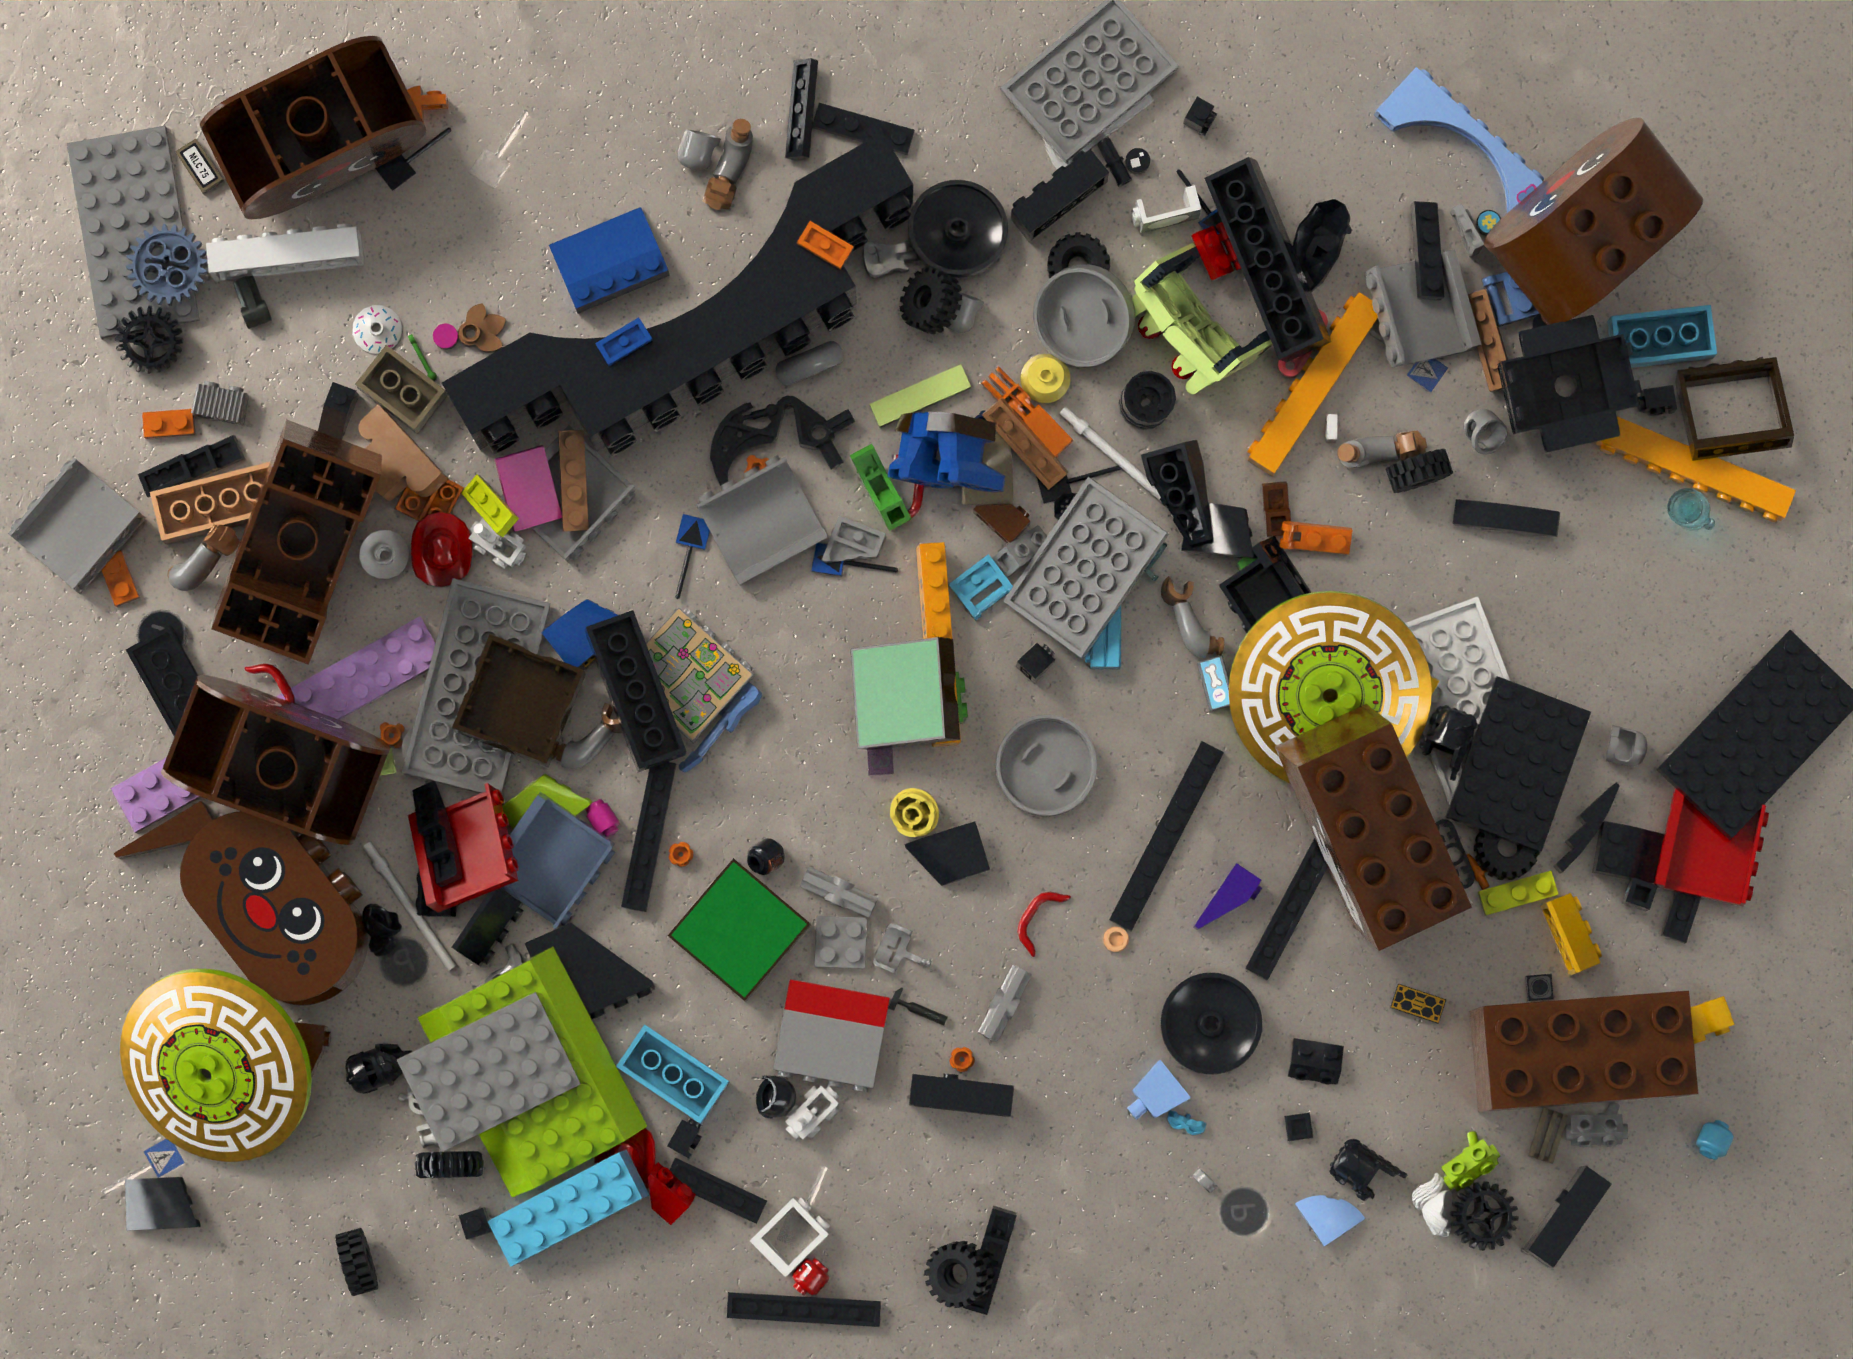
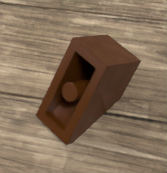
(1004, 520)

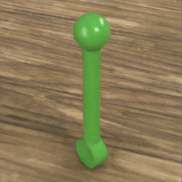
(432, 375)

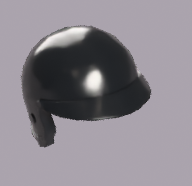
(775, 1097)

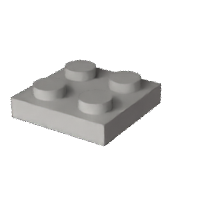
(840, 942)

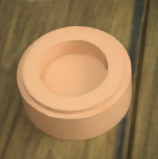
(1115, 939)

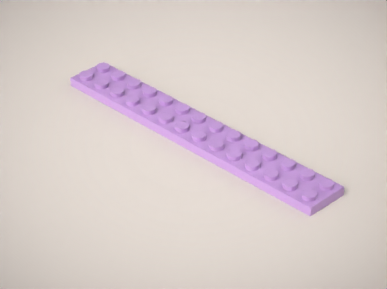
(332, 692)

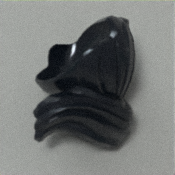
(382, 928)

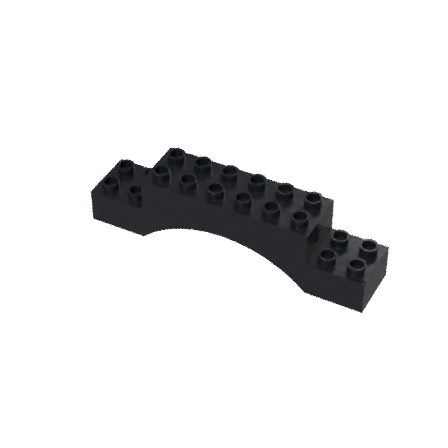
(759, 311)

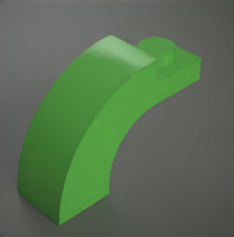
(880, 487)

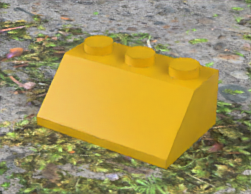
(1571, 933)

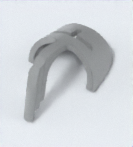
(890, 938)

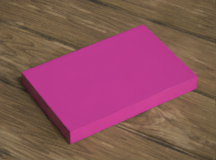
(528, 487)

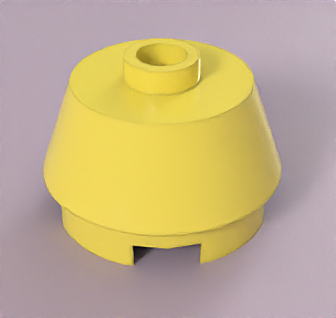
(1045, 378)
(914, 812)

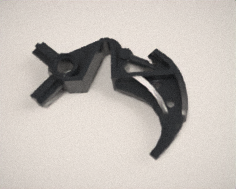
(806, 422)

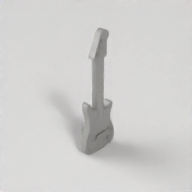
(884, 258)

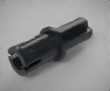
(1114, 161)

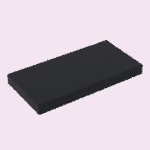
(165, 673)

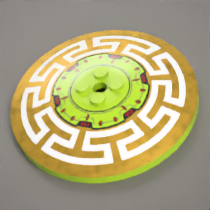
(1322, 645)
(237, 1035)

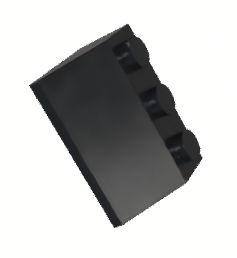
(488, 926)

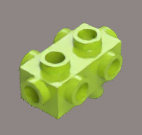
(1470, 1164)

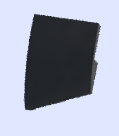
(1229, 533)
(951, 853)
(158, 1204)

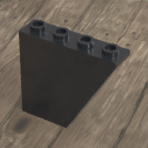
(594, 970)

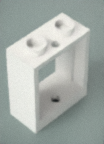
(772, 1254)

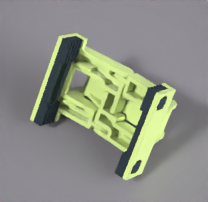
(1173, 308)

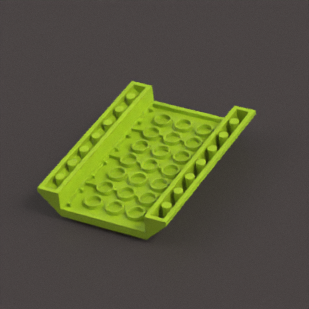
(571, 1125)

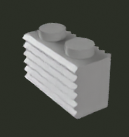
(220, 403)

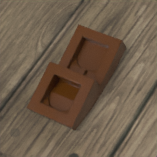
(1275, 507)

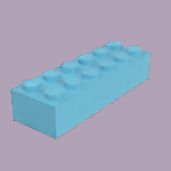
(568, 1208)

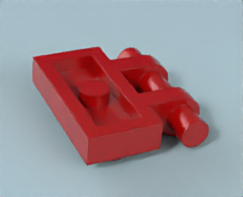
(1213, 253)

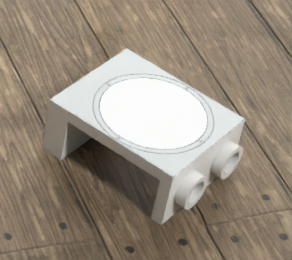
(1189, 213)

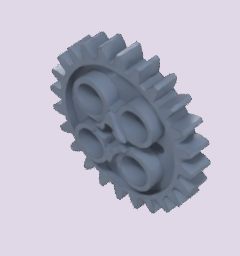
(161, 286)

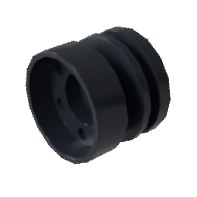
(1143, 386)

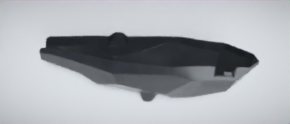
(1321, 239)

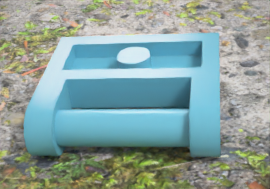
(975, 581)

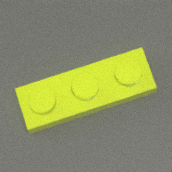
(489, 505)
(1518, 893)

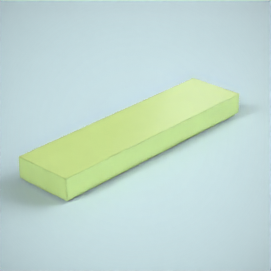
(920, 395)

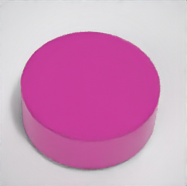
(445, 336)

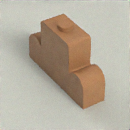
(402, 458)

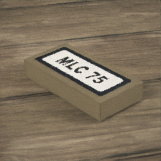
(199, 166)

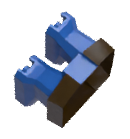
(960, 447)

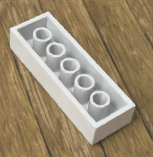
(285, 253)

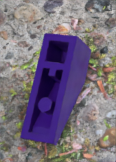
(1233, 892)

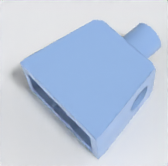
(1157, 1092)

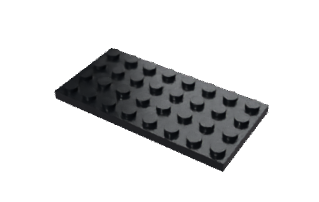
(1759, 734)

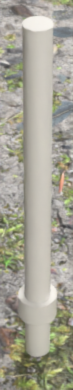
(1081, 426)
(381, 866)

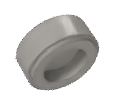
(1205, 1180)

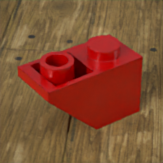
(668, 1194)

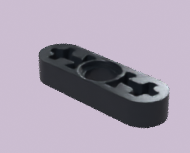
(1463, 857)

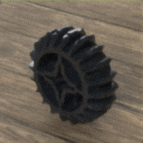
(137, 339)
(449, 1164)
(1505, 1211)

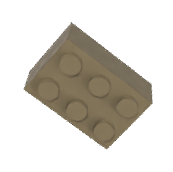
(401, 389)

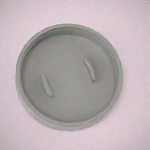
(1084, 315)
(1046, 765)

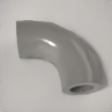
(809, 363)

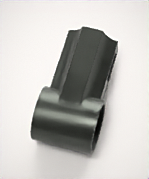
(253, 307)

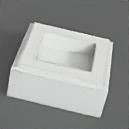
(1331, 428)

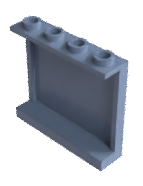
(555, 859)

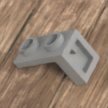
(1019, 551)

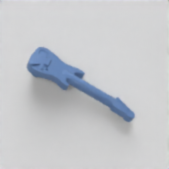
(742, 702)

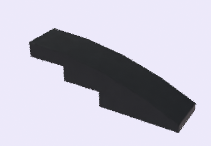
(192, 465)
(1506, 518)
(1591, 820)
(437, 833)
(995, 1247)

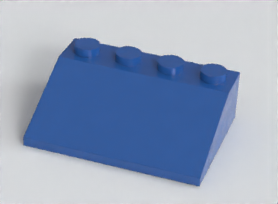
(609, 260)

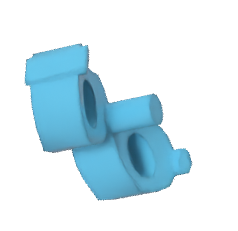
(1179, 1122)

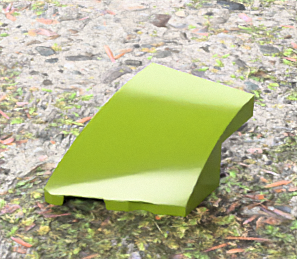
(560, 793)

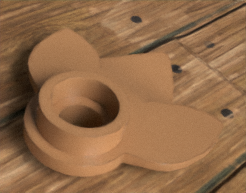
(486, 329)

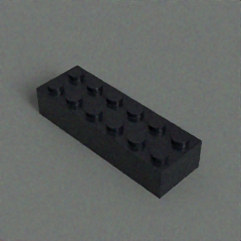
(635, 691)

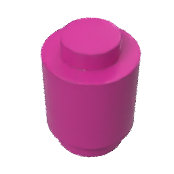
(602, 818)

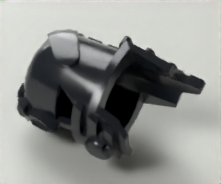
(1451, 736)
(374, 1067)
(1361, 1165)

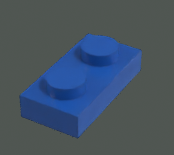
(623, 341)

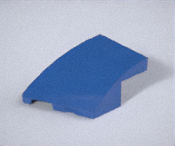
(568, 632)

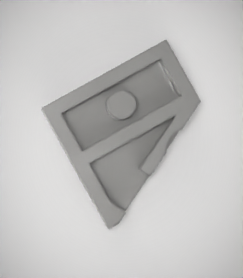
(1467, 231)
(853, 542)

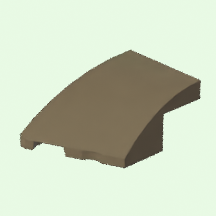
(999, 457)

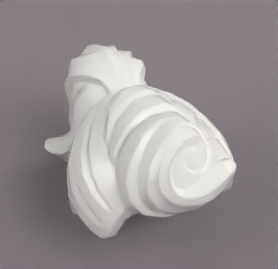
(1435, 1205)

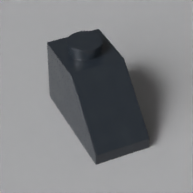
(337, 410)
(1036, 662)

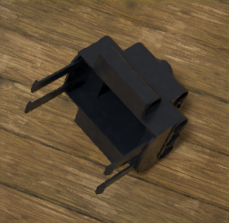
(1600, 377)

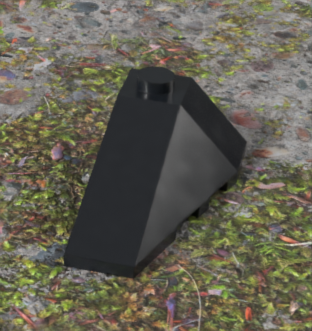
(1181, 484)

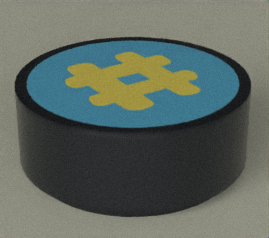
(1486, 221)

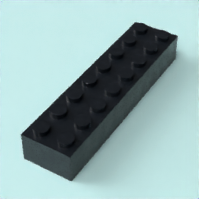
(1267, 259)

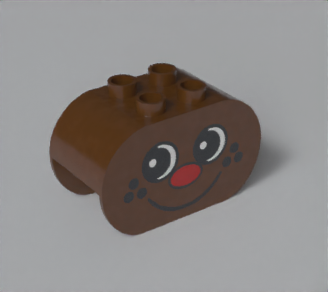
(312, 127)
(1594, 221)
(275, 760)
(276, 907)

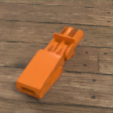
(1037, 420)

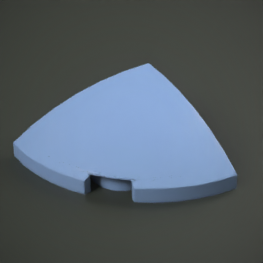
(1329, 1216)

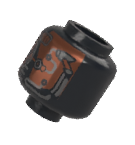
(765, 856)

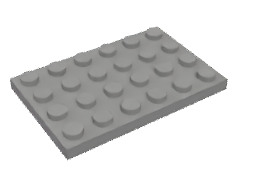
(1089, 78)
(1086, 567)
(488, 1071)

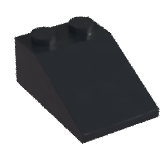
(1627, 852)

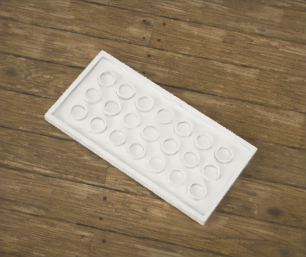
(1465, 661)

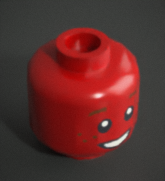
(810, 1276)

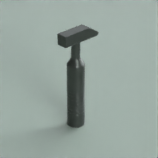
(917, 1009)

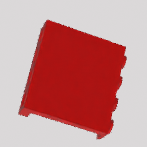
(482, 849)
(1703, 860)

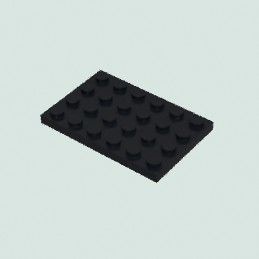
(1518, 764)

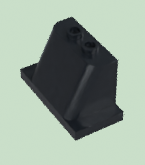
(1263, 583)

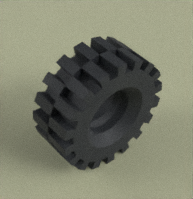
(1074, 246)
(942, 305)
(1419, 470)
(1500, 865)
(356, 1262)
(943, 1280)

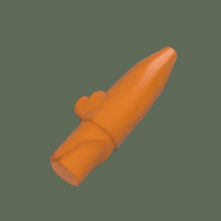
(1478, 872)

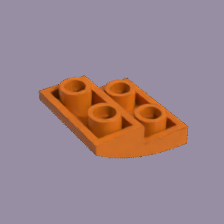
(440, 501)

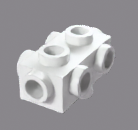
(487, 540)
(804, 1120)

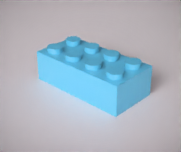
(1667, 335)
(672, 1074)

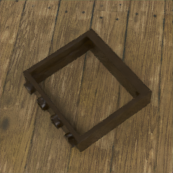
(1736, 443)

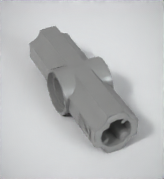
(839, 892)
(1004, 1003)

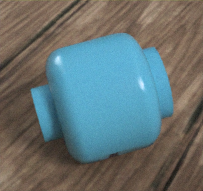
(1714, 1139)

